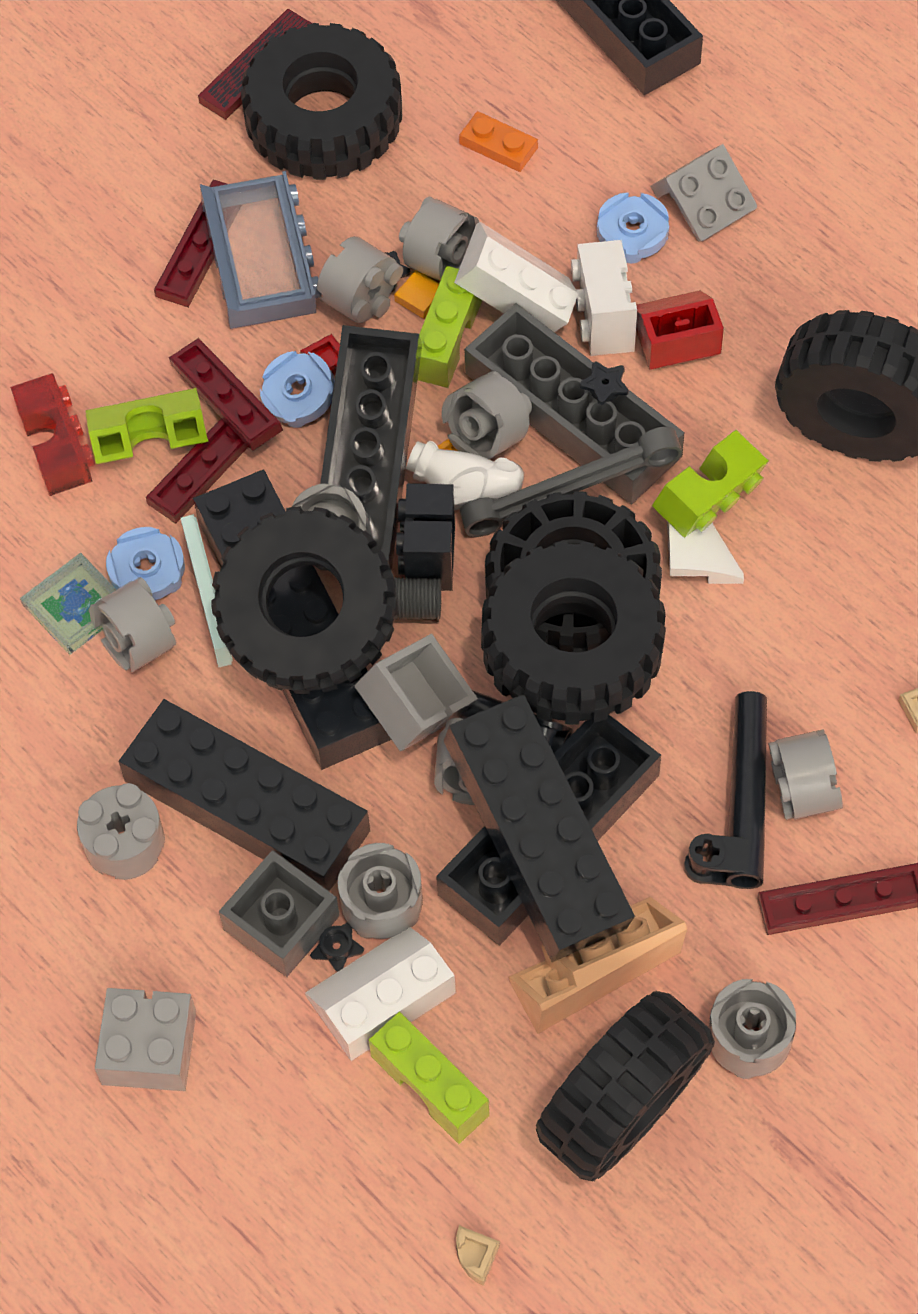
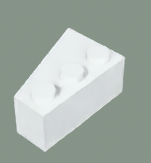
(604, 298)

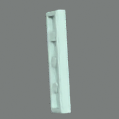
(204, 583)

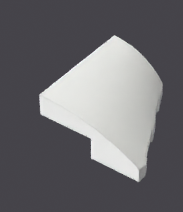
(702, 555)

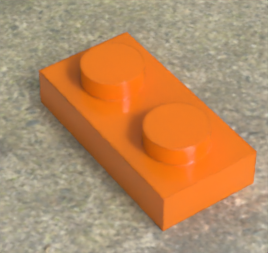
(498, 141)

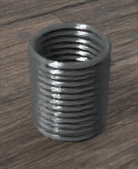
(418, 598)

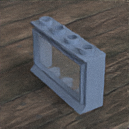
(260, 250)

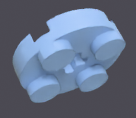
(644, 209)
(303, 407)
(157, 547)

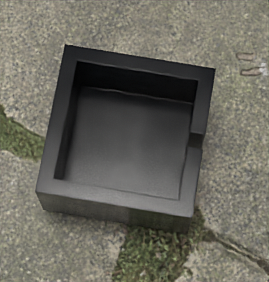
(427, 533)

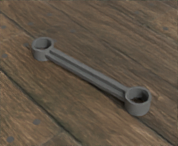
(654, 449)

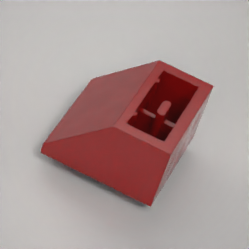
(679, 329)

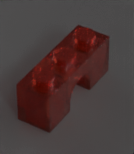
(61, 458)

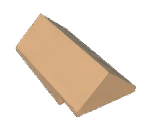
(565, 986)

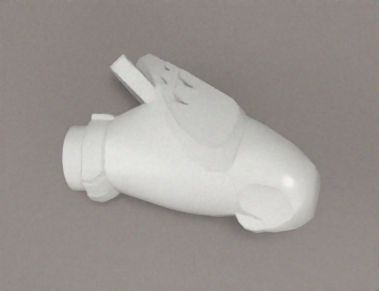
(471, 474)

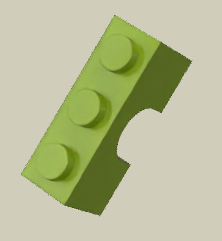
(443, 328)
(123, 425)
(693, 501)
(446, 1091)

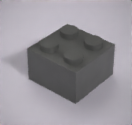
(279, 913)

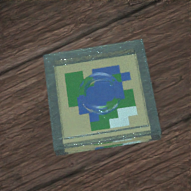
(64, 602)

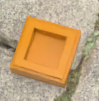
(417, 294)

